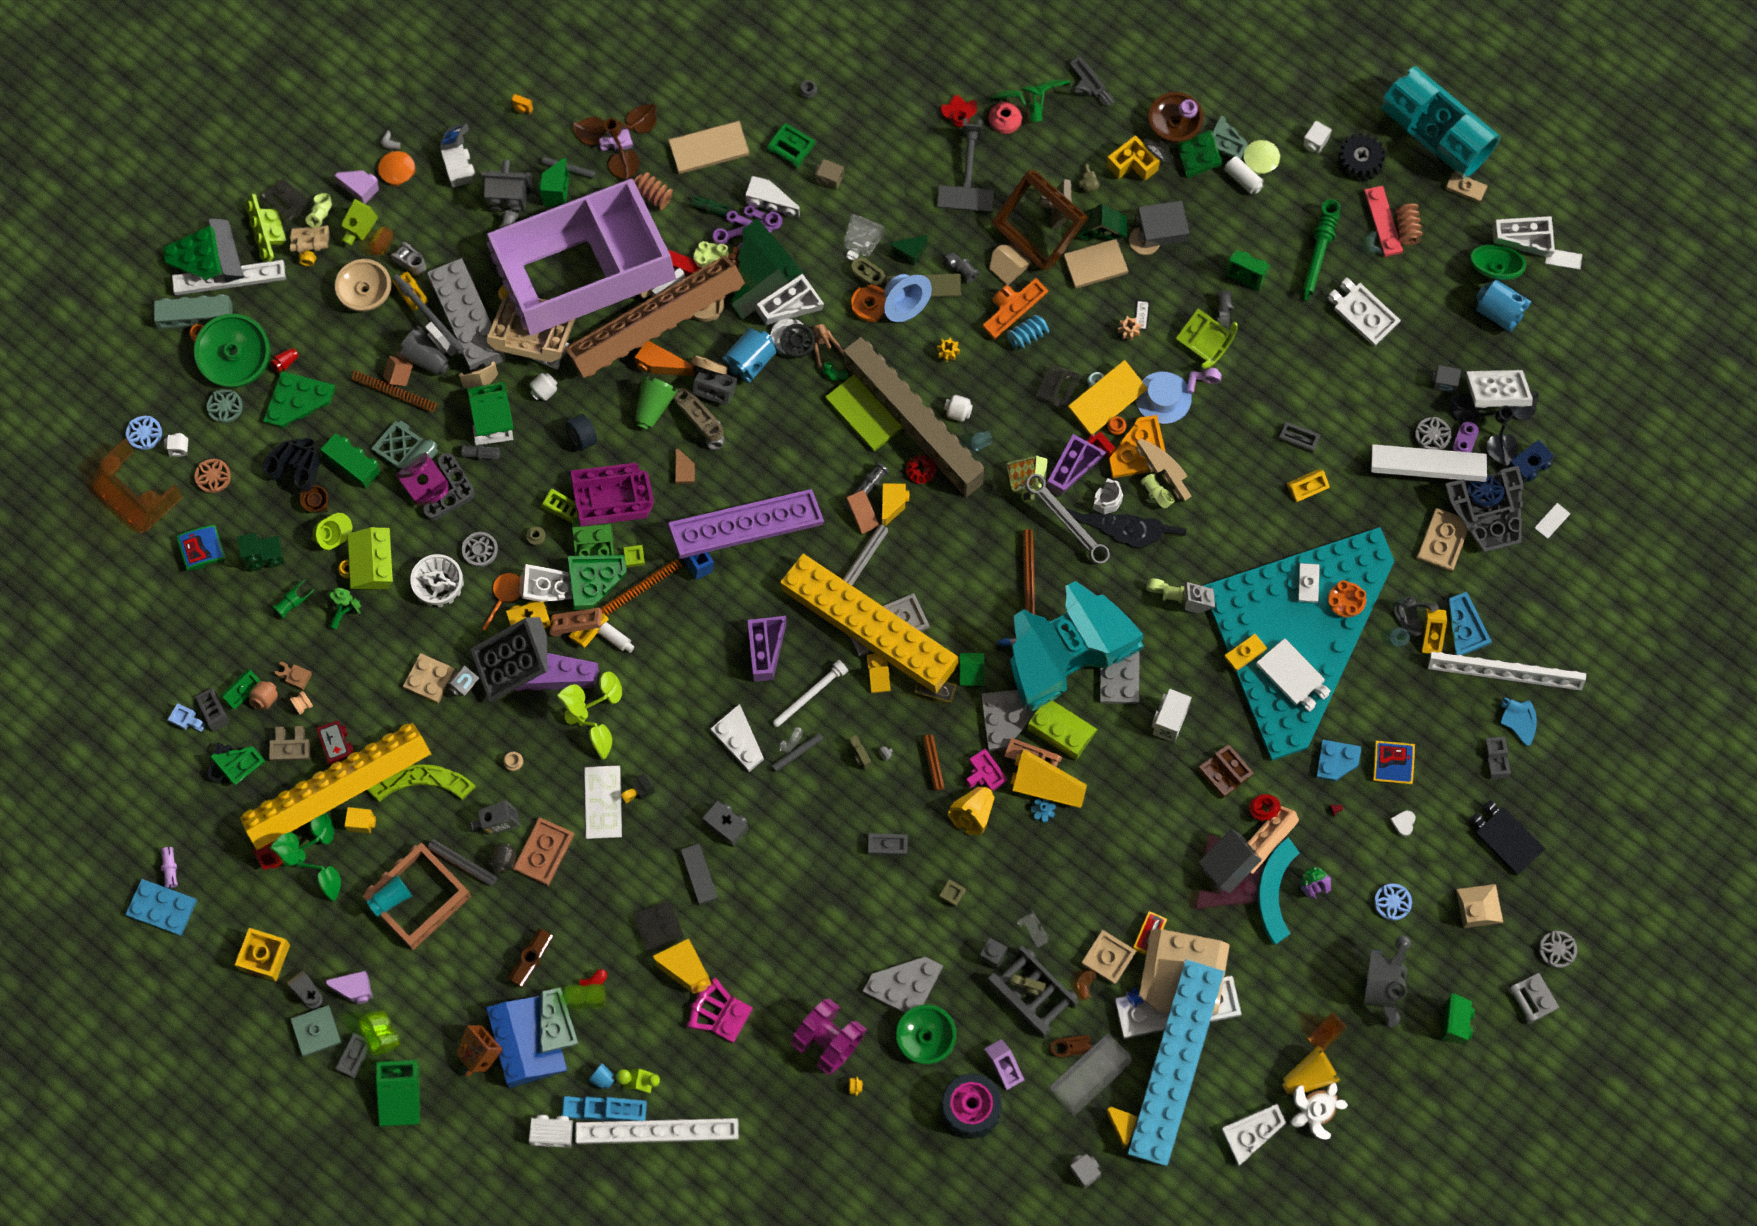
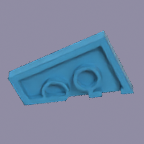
(1466, 625)

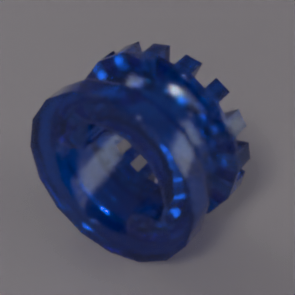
(1134, 998)

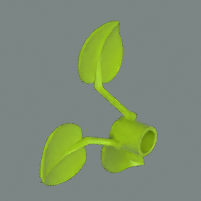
(576, 712)

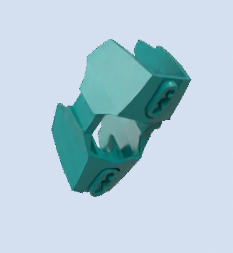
(1047, 654)

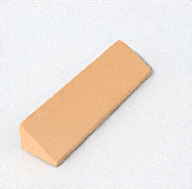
(1273, 833)

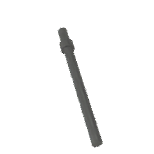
(408, 291)

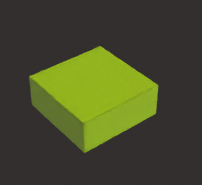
(634, 556)

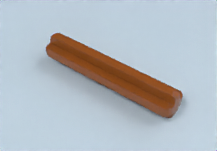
(933, 762)

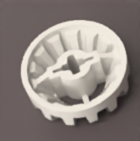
(431, 570)

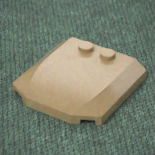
(510, 337)
(1166, 960)

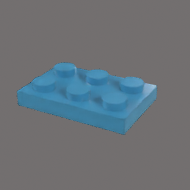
(161, 907)

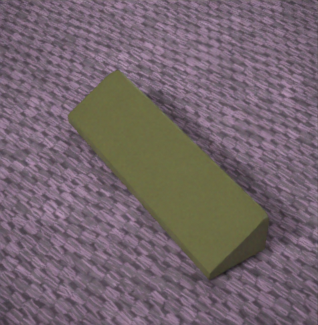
(942, 285)

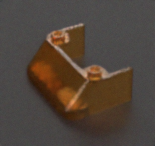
(137, 511)

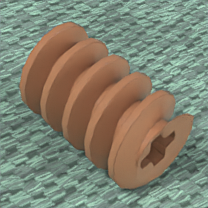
(653, 191)
(1409, 224)

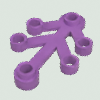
(766, 218)

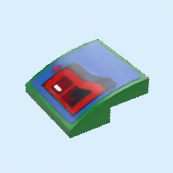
(200, 547)

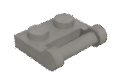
(1539, 996)

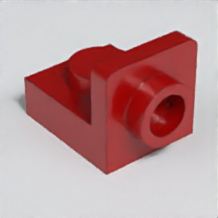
(1102, 442)

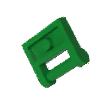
(794, 140)

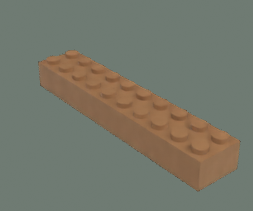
(654, 316)

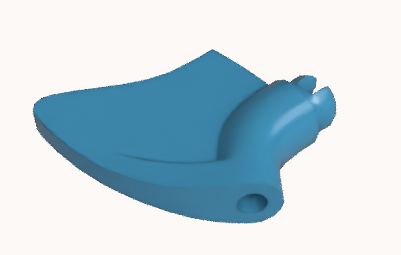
(1520, 719)

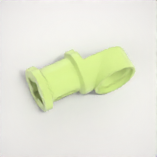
(319, 210)
(1156, 491)
(1168, 592)

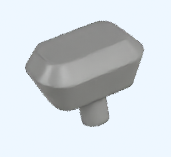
(885, 753)

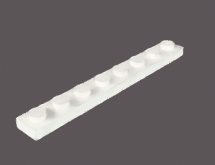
(1506, 671)
(656, 1131)

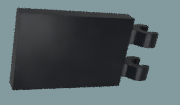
(1507, 838)

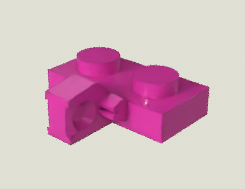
(985, 772)

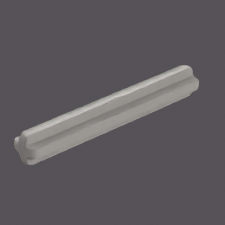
(866, 554)

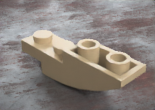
(1160, 460)

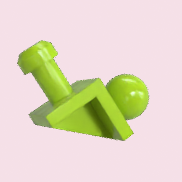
(637, 1079)

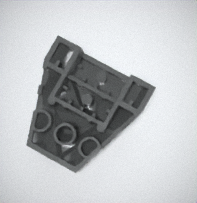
(1491, 525)

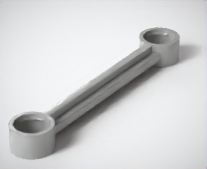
(1067, 519)

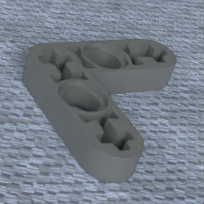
(455, 493)

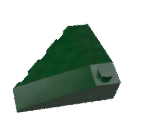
(763, 267)

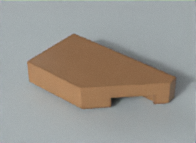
(684, 469)

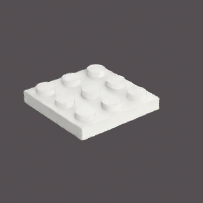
(1499, 388)

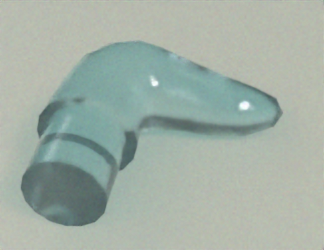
(1369, 243)

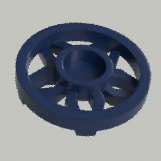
(1486, 492)

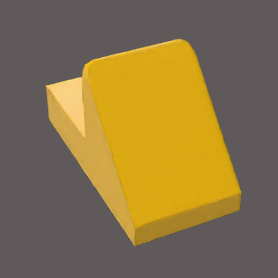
(878, 674)

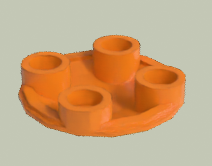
(396, 168)
(1347, 599)

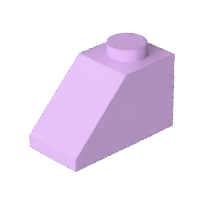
(358, 184)
(352, 987)
(1004, 1064)

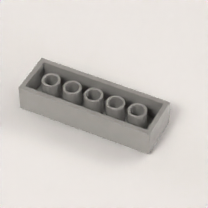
(465, 314)

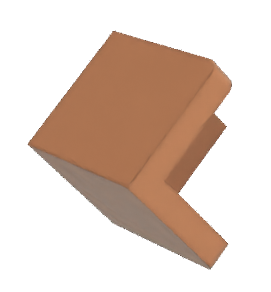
(397, 371)

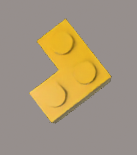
(1133, 156)

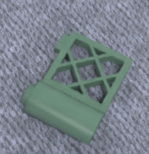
(414, 452)

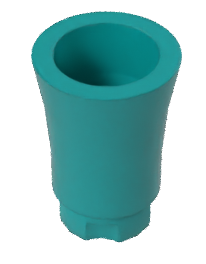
(389, 896)

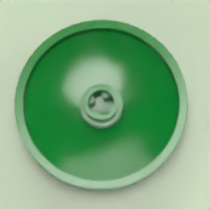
(232, 350)

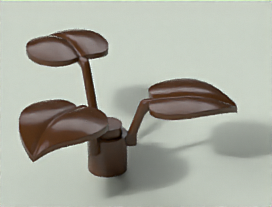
(592, 128)

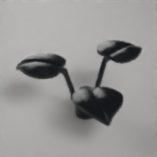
(1501, 447)

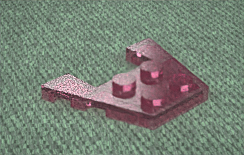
(1243, 893)

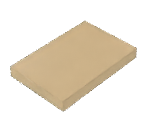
(1095, 263)
(1443, 540)

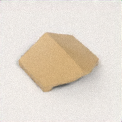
(1008, 263)
(480, 377)

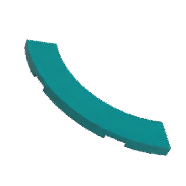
(1269, 890)

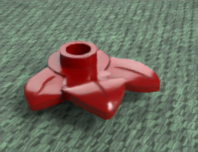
(959, 109)

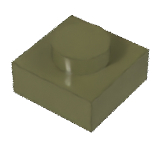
(952, 893)

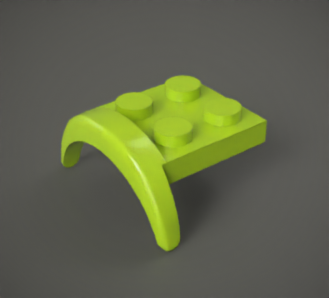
(1206, 337)

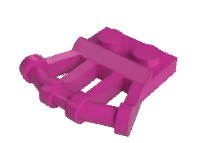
(731, 1018)

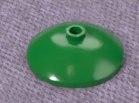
(1498, 262)
(926, 1021)

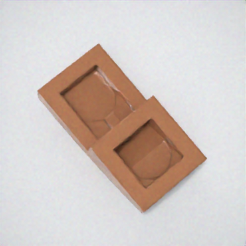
(863, 512)

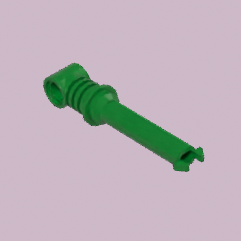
(1323, 235)

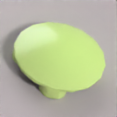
(1261, 156)
(709, 252)

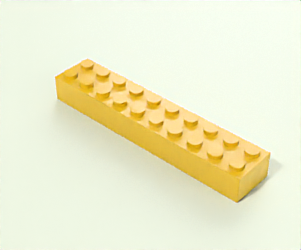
(869, 623)
(334, 785)

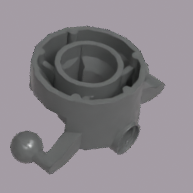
(1385, 978)

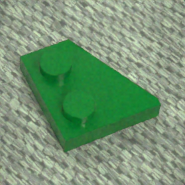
(238, 763)

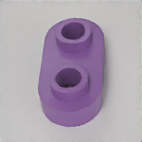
(1465, 437)

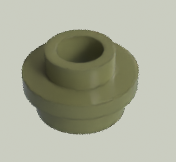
(536, 541)

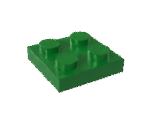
(1199, 154)

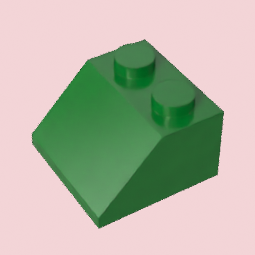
(554, 184)
(1247, 269)
(1457, 1020)

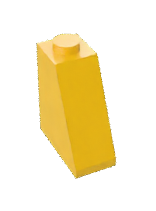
(683, 966)

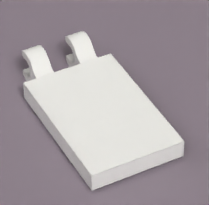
(1364, 312)
(1293, 675)

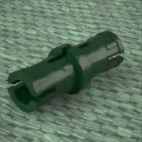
(710, 206)

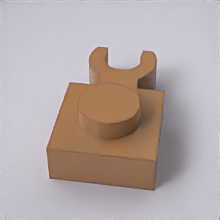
(295, 676)

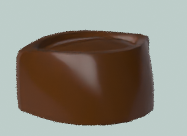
(315, 500)

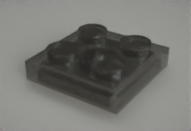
(658, 925)

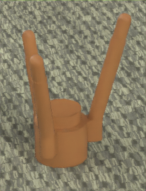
(822, 336)

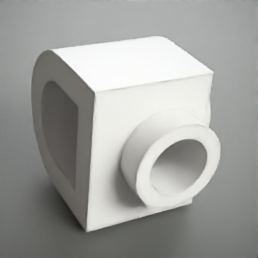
(176, 445)

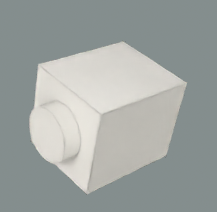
(1317, 137)

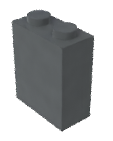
(1162, 224)
(1229, 861)

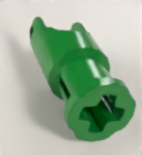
(290, 601)

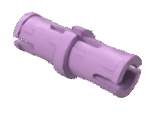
(169, 867)

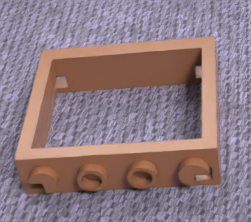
(440, 915)

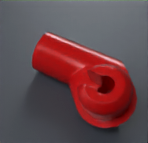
(597, 978)

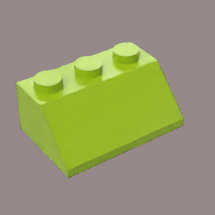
(370, 559)
(1061, 729)

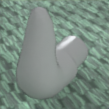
(388, 143)

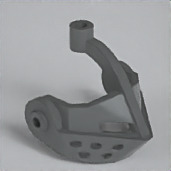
(1412, 622)

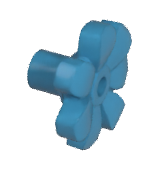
(1043, 810)

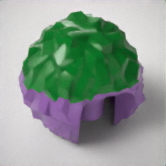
(1315, 881)

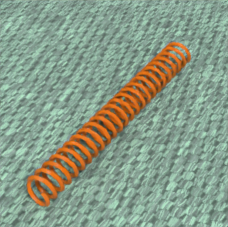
(639, 585)

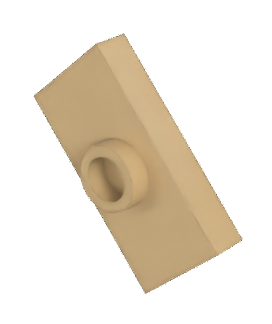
(1466, 187)

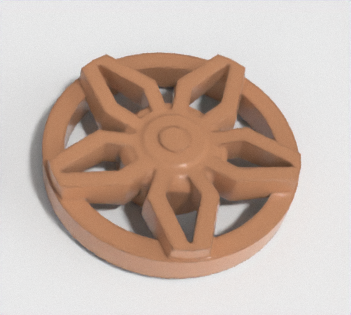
(212, 476)

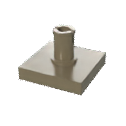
(1058, 217)

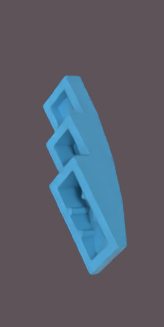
(604, 1109)

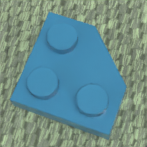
(1337, 760)

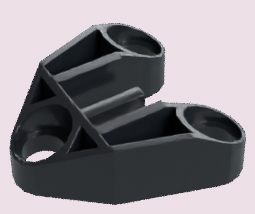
(297, 456)

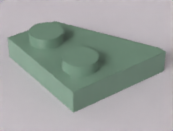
(1228, 140)

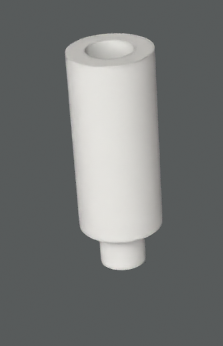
(615, 637)

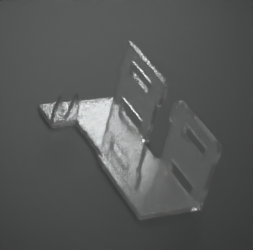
(1032, 925)

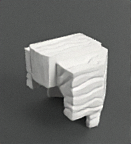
(1108, 498)

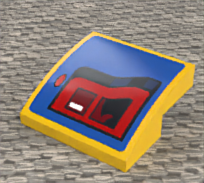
(1394, 762)

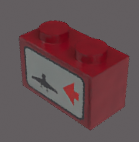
(334, 742)

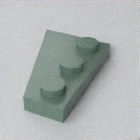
(555, 1022)

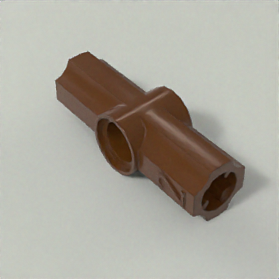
(537, 947)

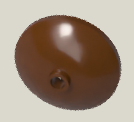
(1166, 110)

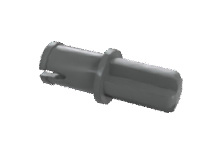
(480, 452)

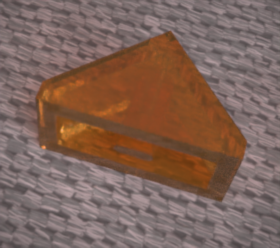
(1327, 1032)

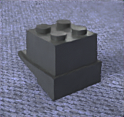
(506, 189)

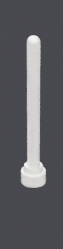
(838, 669)

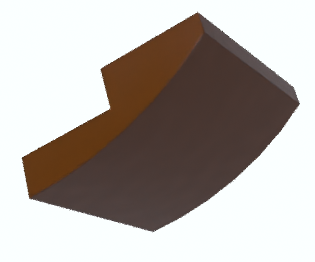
(1225, 771)

